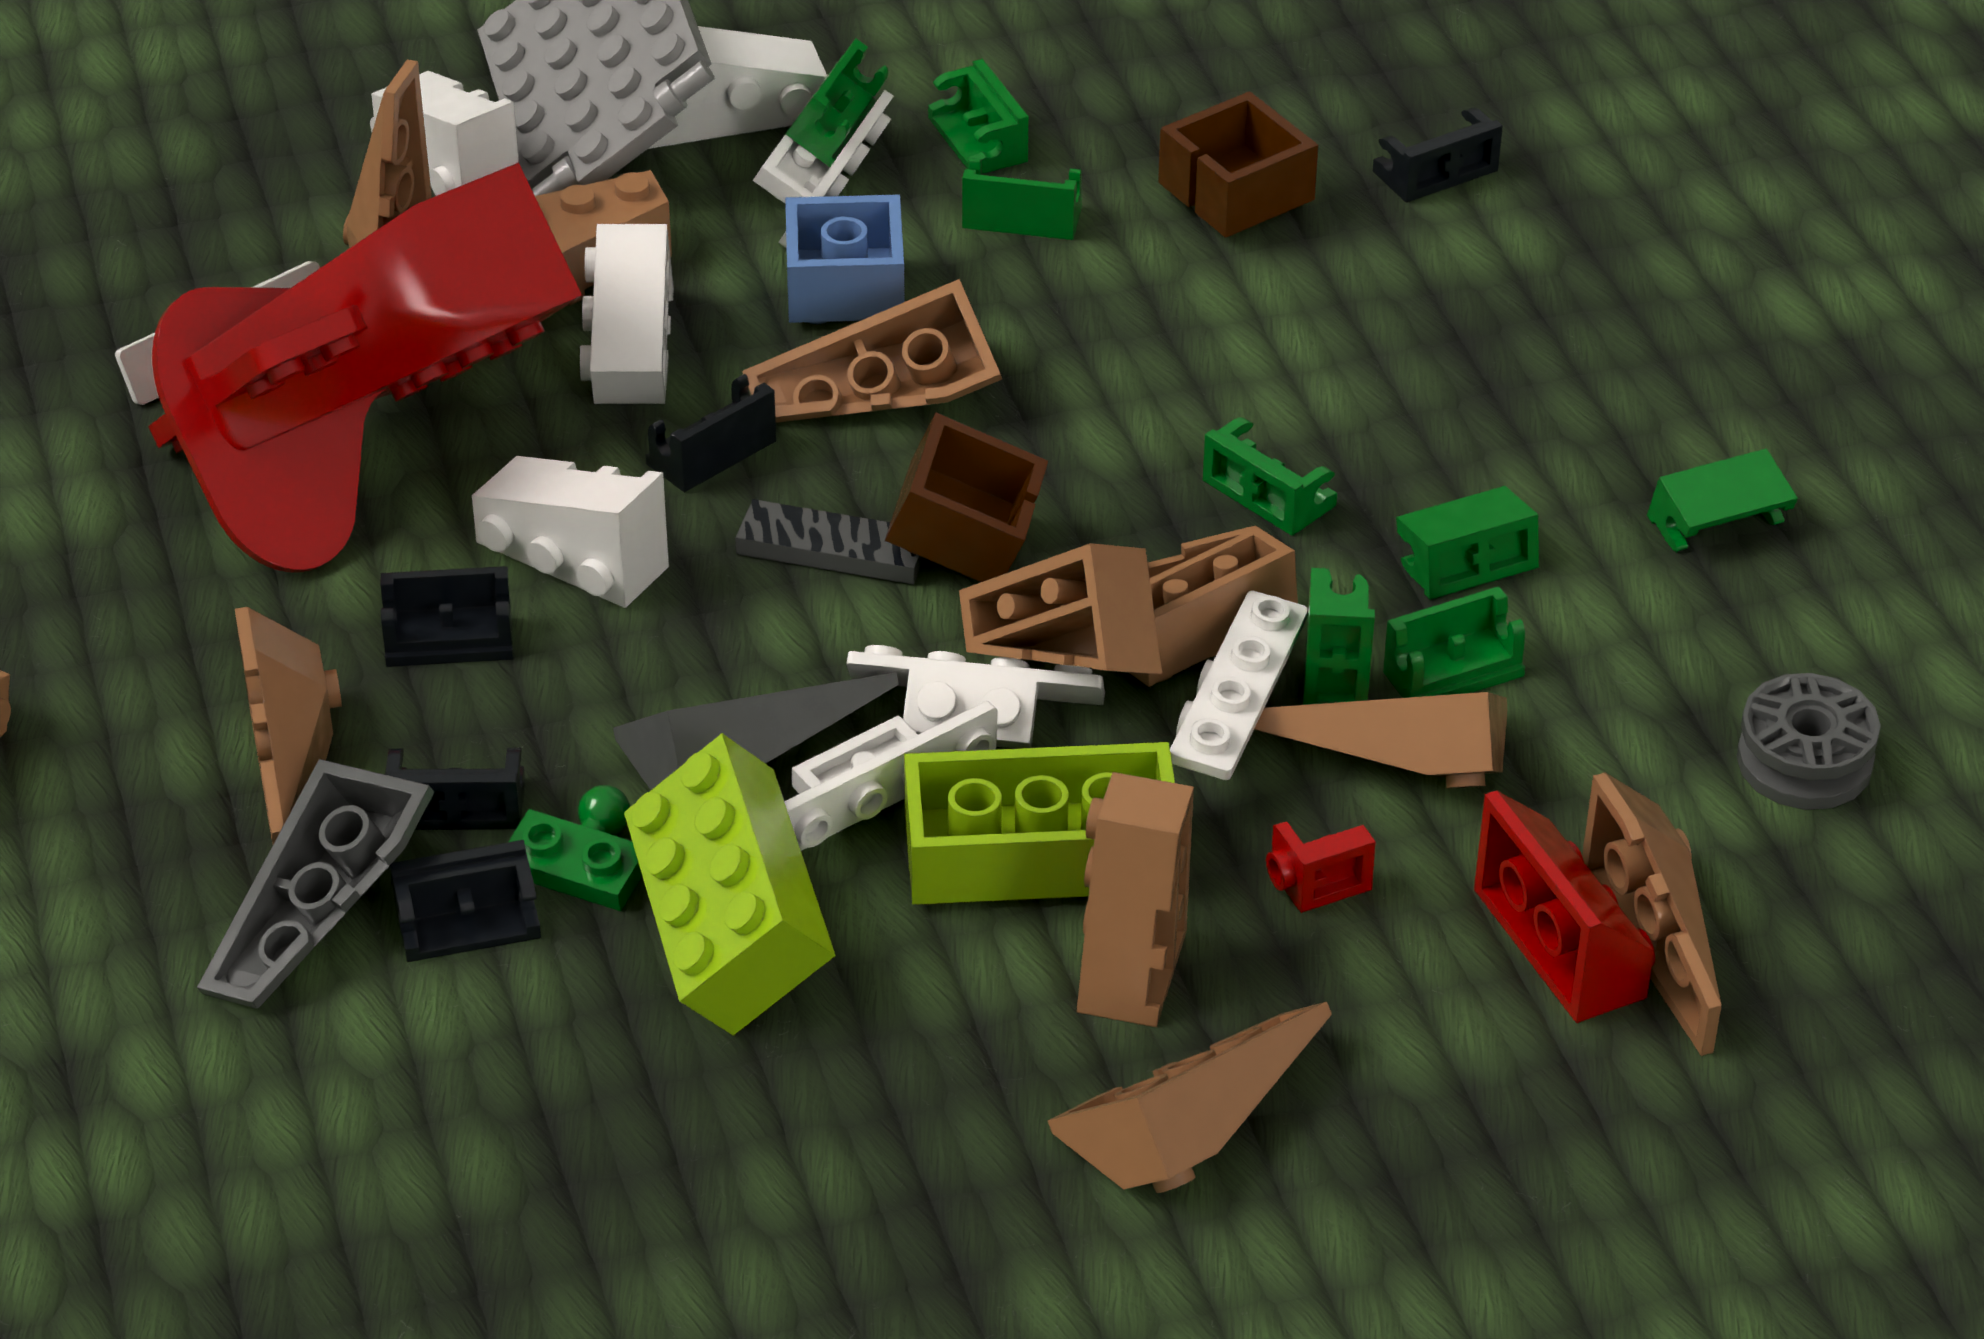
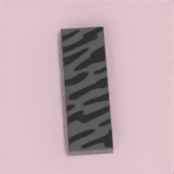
(824, 542)

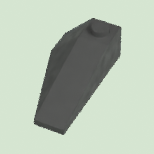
(759, 723)
(324, 859)

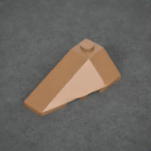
(1426, 734)

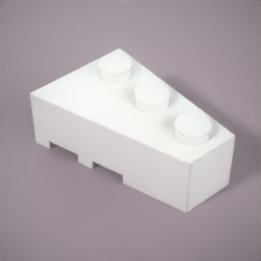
(756, 86)
(463, 132)
(627, 314)
(577, 524)

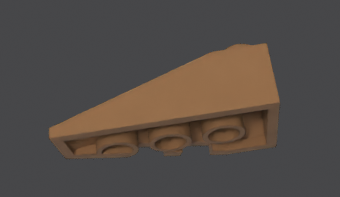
(396, 160)
(892, 360)
(287, 706)
(1653, 878)
(1188, 1107)

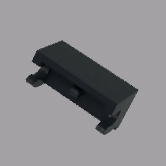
(1441, 160)
(715, 440)
(446, 616)
(468, 796)
(465, 900)

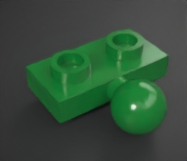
(584, 857)

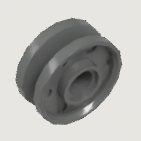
(1808, 741)

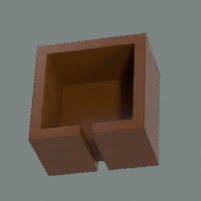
(1238, 163)
(966, 500)

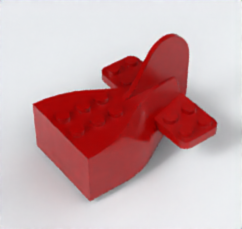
(279, 380)

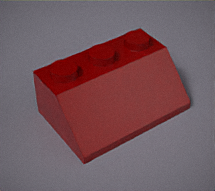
(1559, 912)

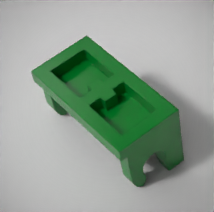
(837, 106)
(981, 118)
(1020, 204)
(1264, 482)
(1719, 495)
(1470, 541)
(1337, 641)
(1455, 647)

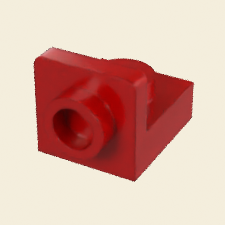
(1323, 868)

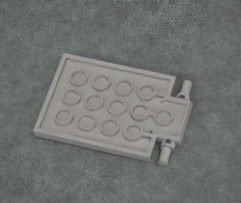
(592, 81)

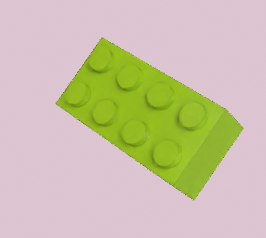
(1011, 818)
(728, 885)

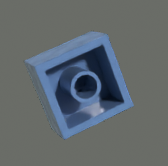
(843, 257)

